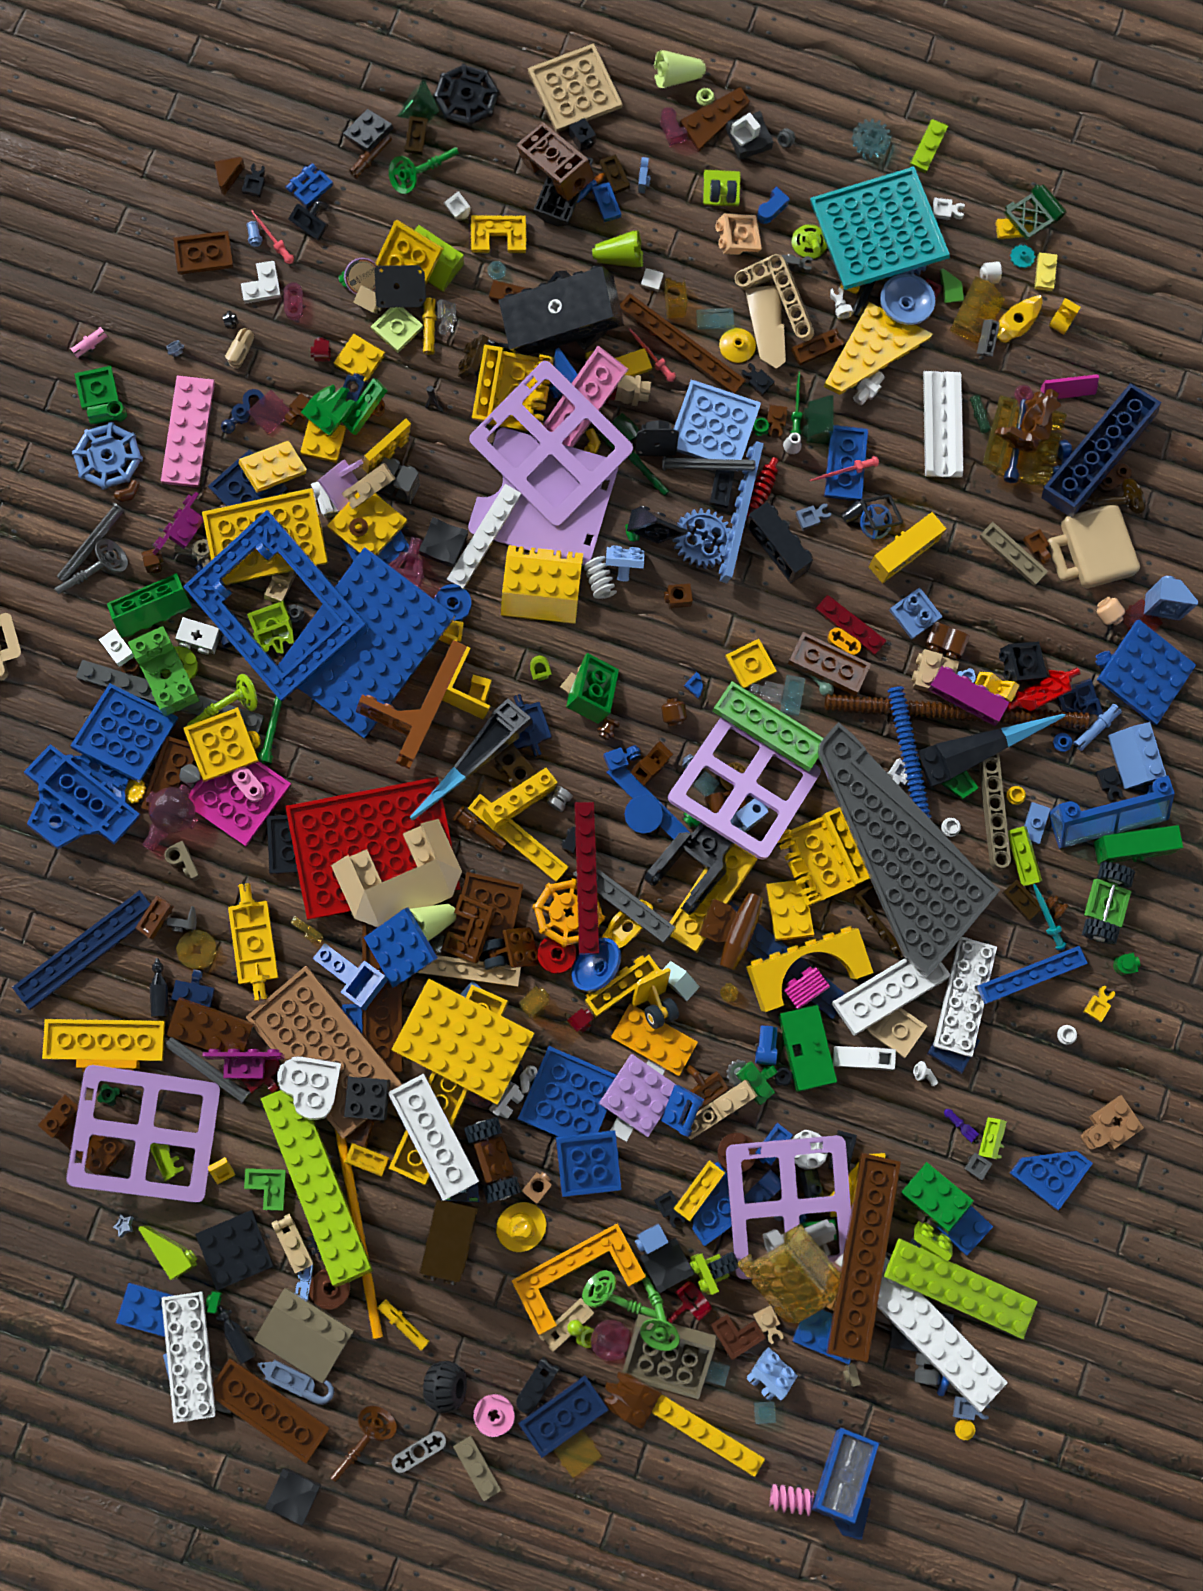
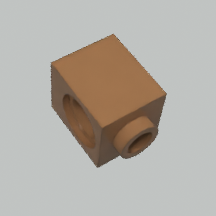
(528, 1190)

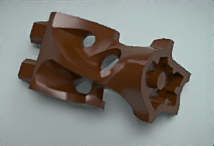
(1035, 424)

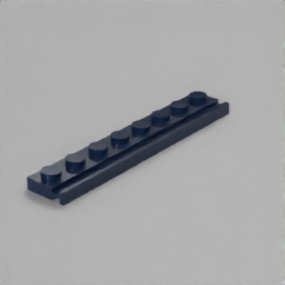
(764, 944)
(82, 951)

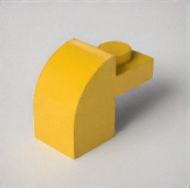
(997, 686)

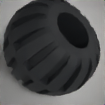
(444, 1387)

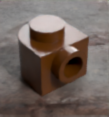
(152, 562)

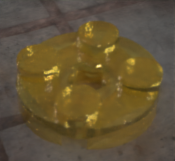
(185, 948)

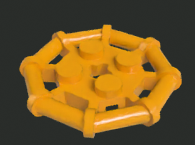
(556, 912)

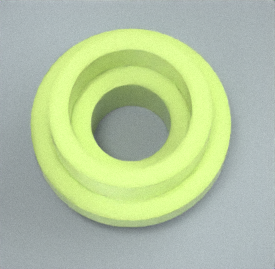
(705, 92)

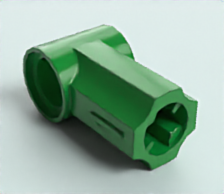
(104, 413)

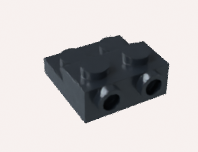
(1023, 662)

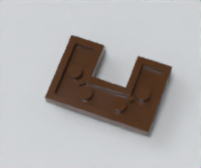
(480, 918)

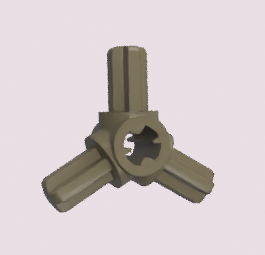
(194, 551)

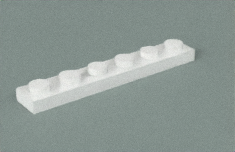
(484, 536)

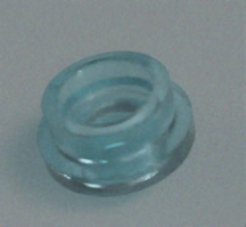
(496, 265)

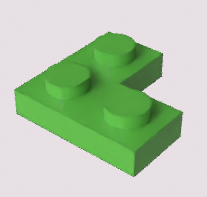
(271, 1182)

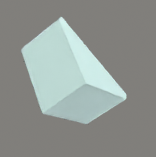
(681, 981)

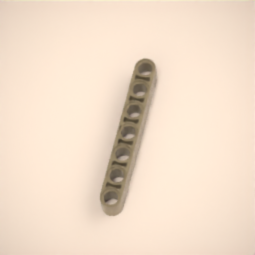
(992, 813)

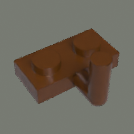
(708, 1088)

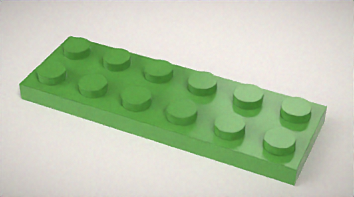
(769, 726)

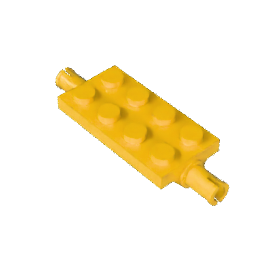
(253, 942)

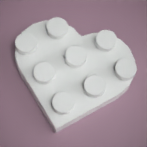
(311, 1084)

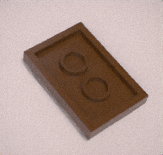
(203, 252)

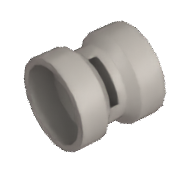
(559, 799)

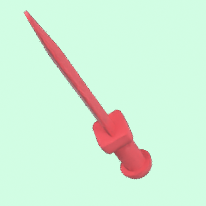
(279, 246)
(660, 364)
(858, 465)

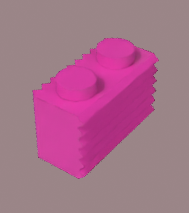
(807, 987)

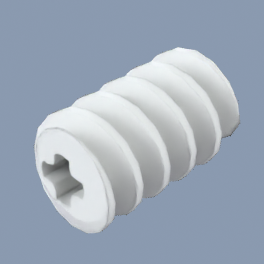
(598, 578)

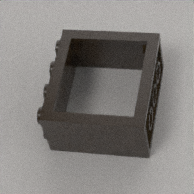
(448, 1242)

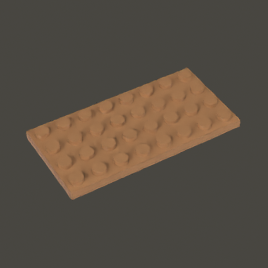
(309, 1023)

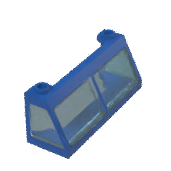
(1077, 826)

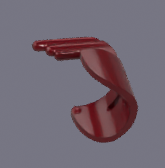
(701, 1302)

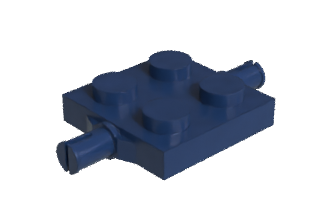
(537, 731)

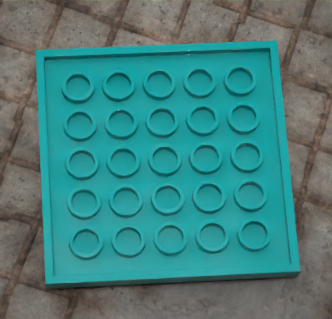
(879, 228)

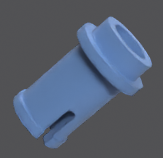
(254, 235)

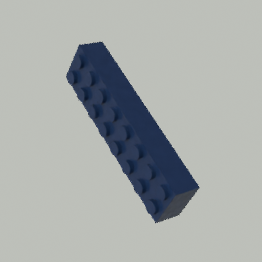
(1101, 450)

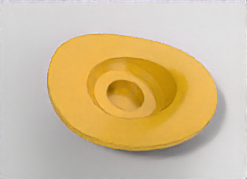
(521, 1227)

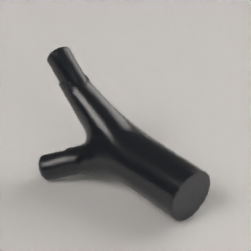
(504, 345)
(433, 398)

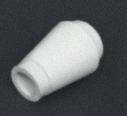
(792, 444)

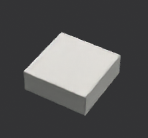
(652, 280)

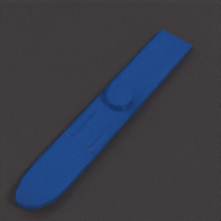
(634, 788)

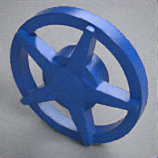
(878, 520)

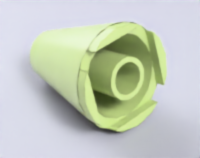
(677, 68)
(434, 918)

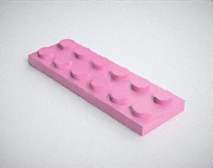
(595, 383)
(187, 431)

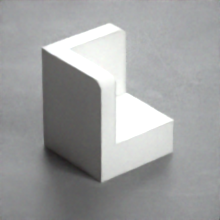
(745, 129)

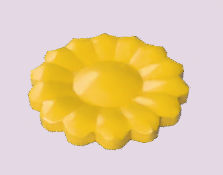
(134, 791)

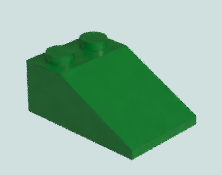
(593, 689)

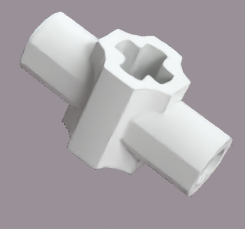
(868, 388)

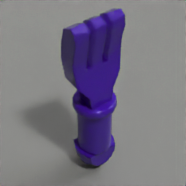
(966, 1130)

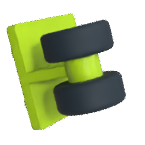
(721, 188)

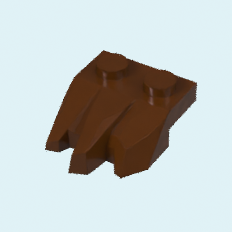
(631, 1399)

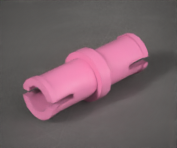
(89, 342)

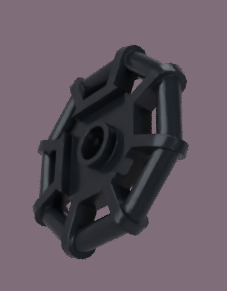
(466, 104)

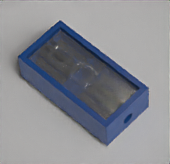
(845, 1476)

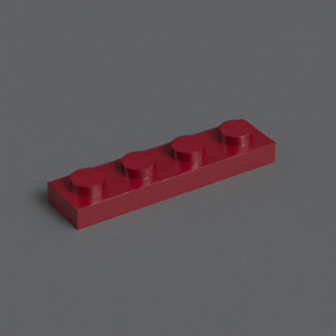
(851, 624)

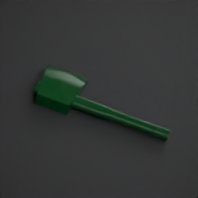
(630, 431)

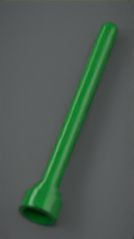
(265, 755)

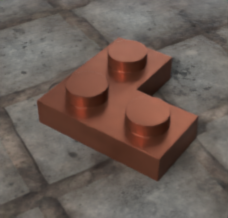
(734, 1340)

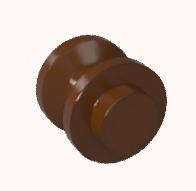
(606, 730)
(1056, 907)

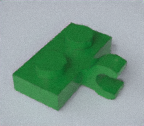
(758, 1080)

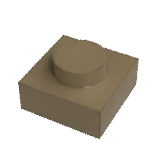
(851, 1375)

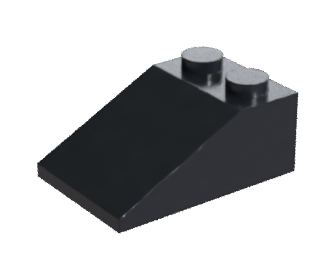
(654, 525)

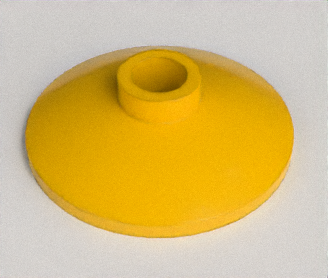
(734, 352)

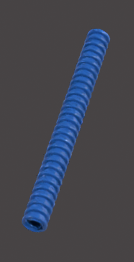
(908, 748)

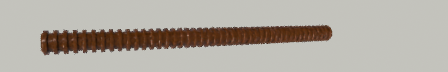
(950, 711)

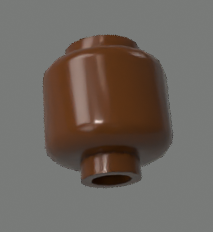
(674, 712)

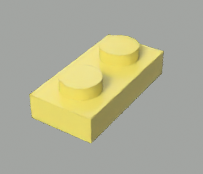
(1045, 271)

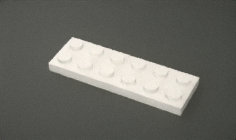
(886, 994)
(433, 1137)

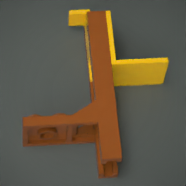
(417, 722)

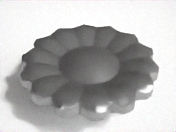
(733, 1069)

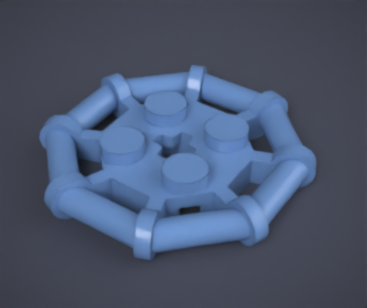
(103, 465)

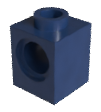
(361, 383)

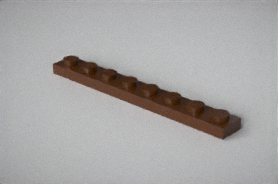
(681, 344)

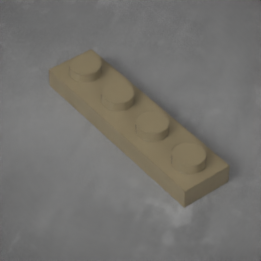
(1013, 553)

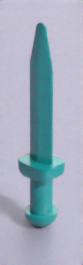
(1052, 930)

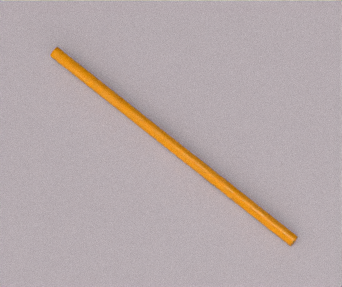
(355, 1212)

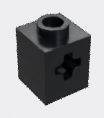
(582, 134)

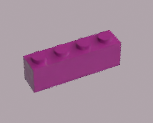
(968, 696)

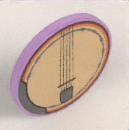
(360, 273)

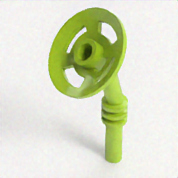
(811, 241)
(240, 694)

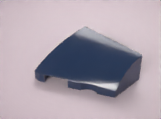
(1081, 699)

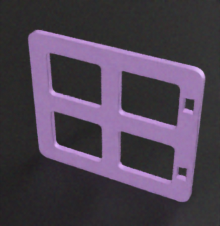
(551, 444)
(744, 785)
(144, 1134)
(790, 1206)

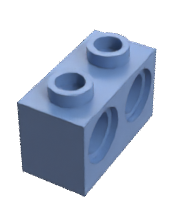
(651, 1239)

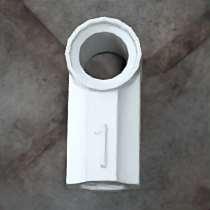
(326, 505)

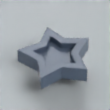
(124, 1225)

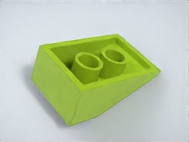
(172, 1256)

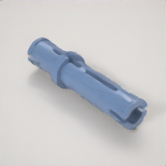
(1103, 722)

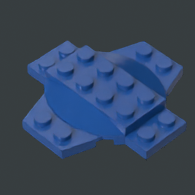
(78, 799)

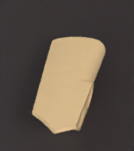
(766, 319)

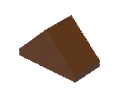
(228, 172)

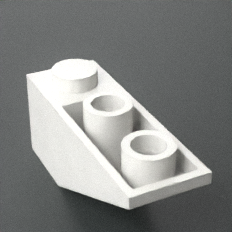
(864, 1058)

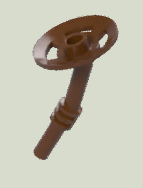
(372, 1433)

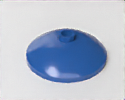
(597, 971)

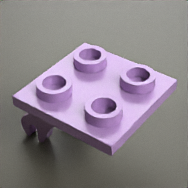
(339, 480)

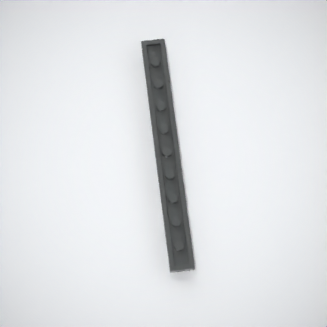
(139, 687)

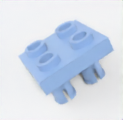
(773, 1374)

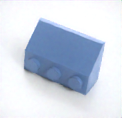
(1169, 599)
(1137, 755)

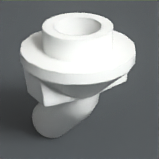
(921, 1071)

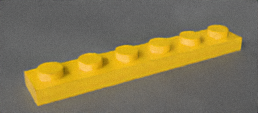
(523, 842)
(708, 1435)

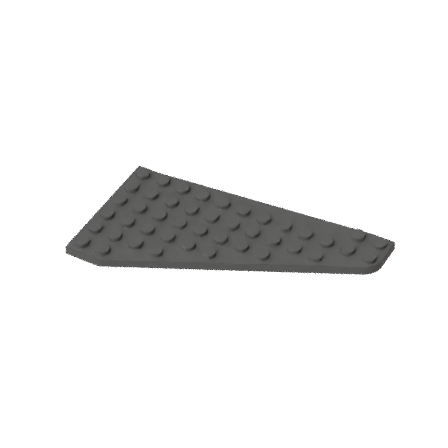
(916, 870)

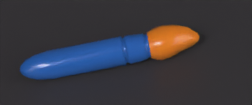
(598, 178)

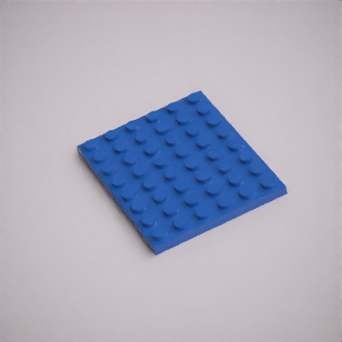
(384, 654)

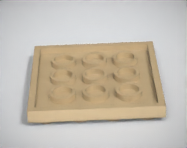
(575, 87)

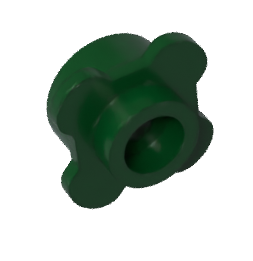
(105, 1089)

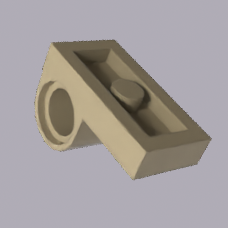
(185, 858)

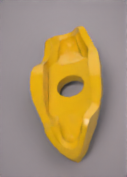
(1028, 309)
(615, 928)

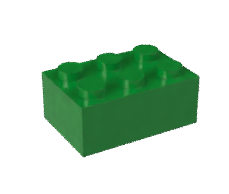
(937, 1198)

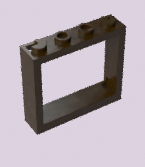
(873, 920)

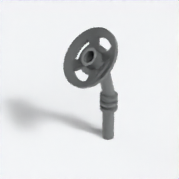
(105, 560)

